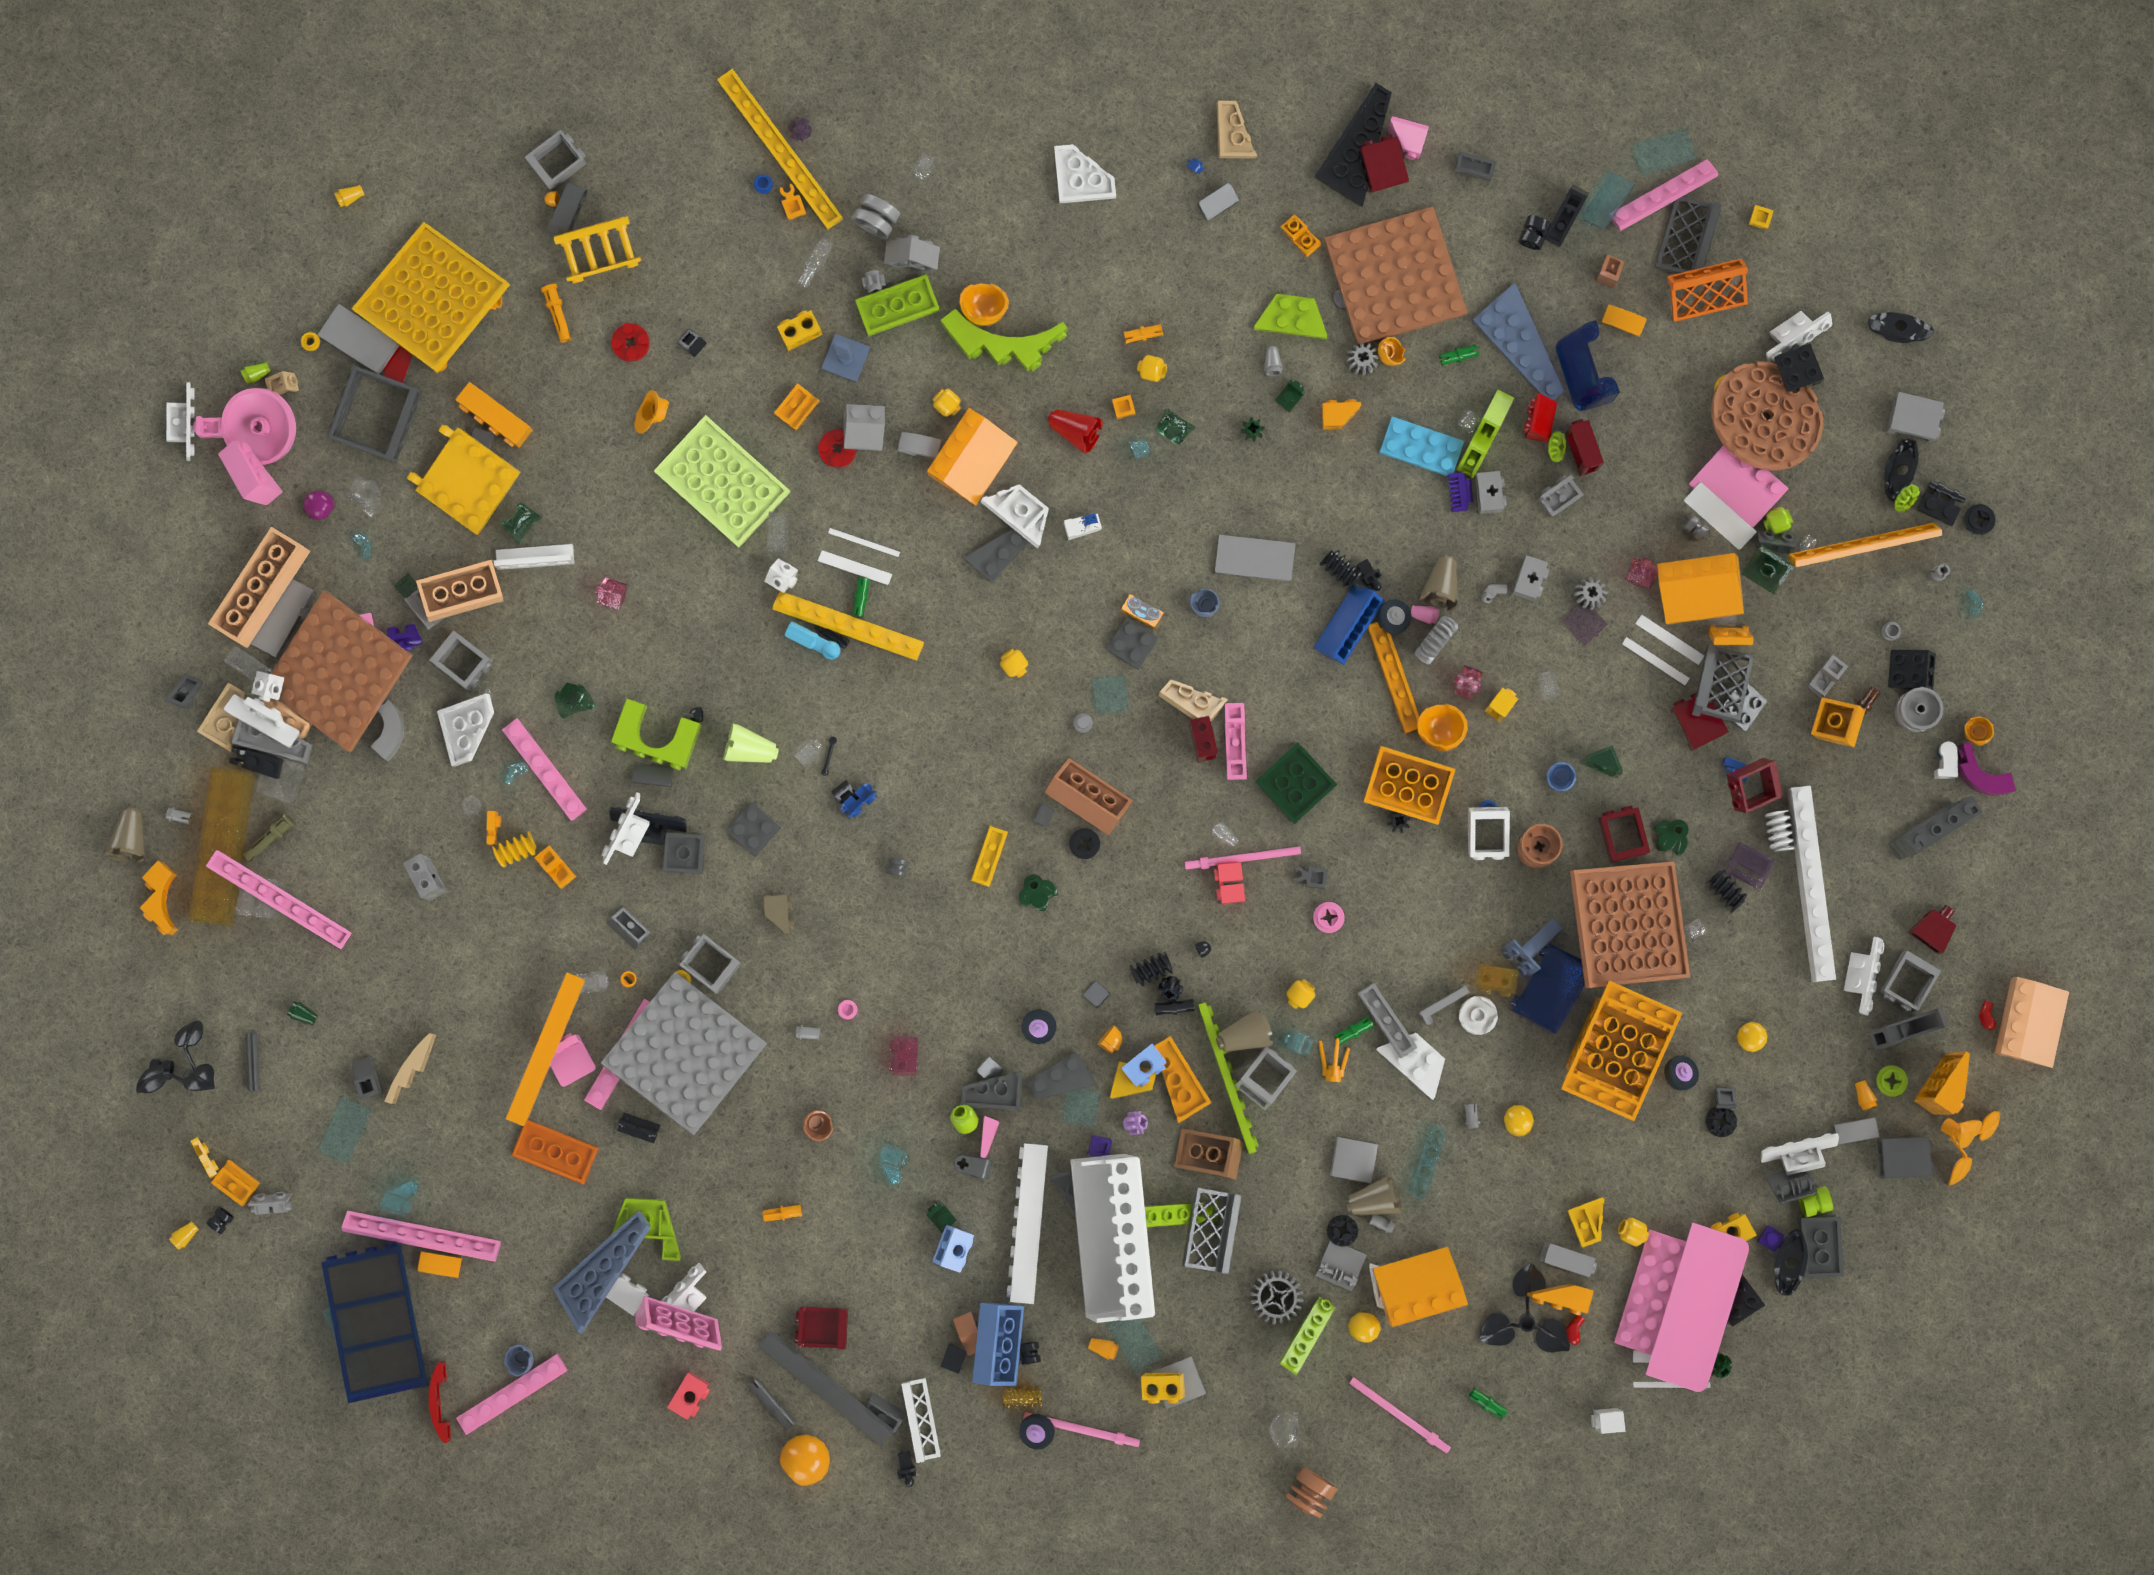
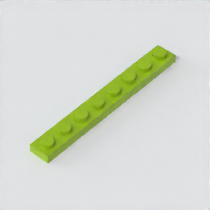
(1225, 1069)

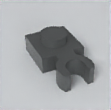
(1314, 877)

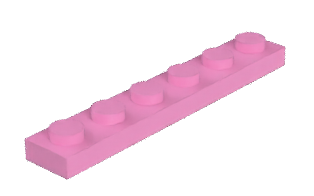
(1664, 194)
(544, 769)
(607, 1080)
(512, 1394)

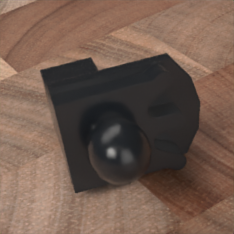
(1370, 575)
(906, 1468)

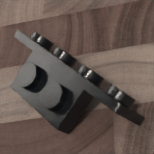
(657, 824)

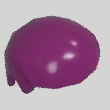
(318, 504)

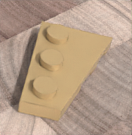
(1232, 134)
(1192, 702)
(218, 724)

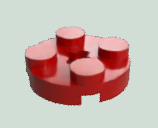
(630, 353)
(826, 449)

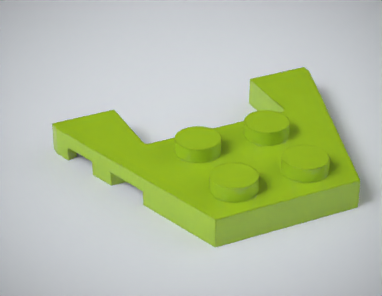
(659, 1220)

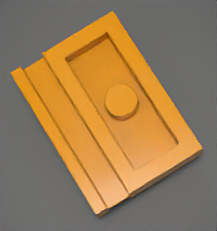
(796, 407)
(235, 1183)

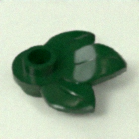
(1670, 838)
(1038, 895)

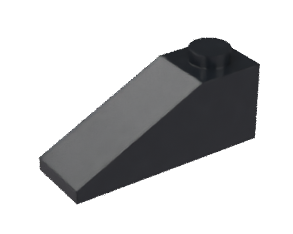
(1566, 215)

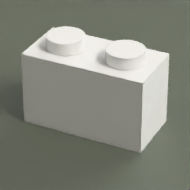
(627, 1294)
(1608, 1420)

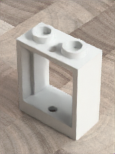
(1488, 813)

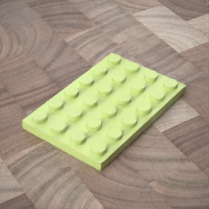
(722, 481)

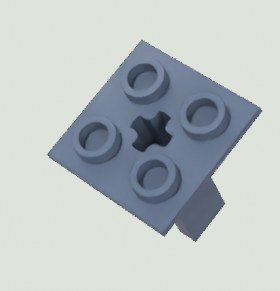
(845, 357)
(1522, 956)

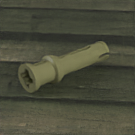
(275, 831)

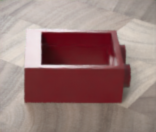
(1584, 447)
(1770, 784)
(1625, 811)

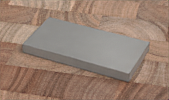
(358, 339)
(1255, 558)
(282, 619)

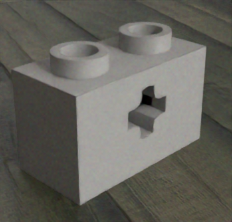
(1486, 502)
(1529, 567)

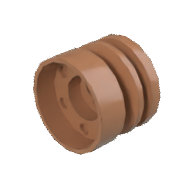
(1543, 836)
(1311, 1492)

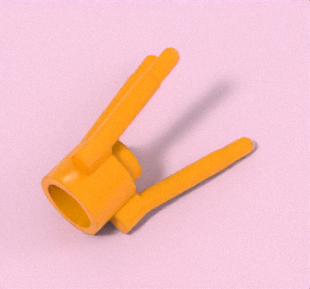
(1333, 1072)

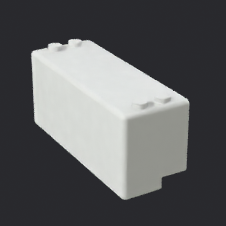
(1112, 1238)

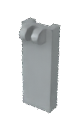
(1426, 1013)

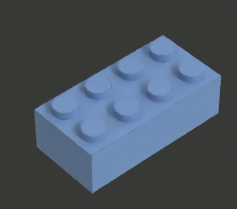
(998, 1344)

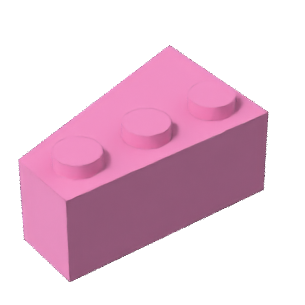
(249, 474)

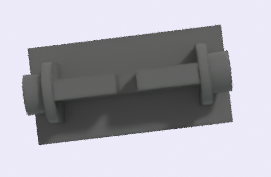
(1785, 542)

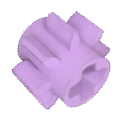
(1135, 1123)

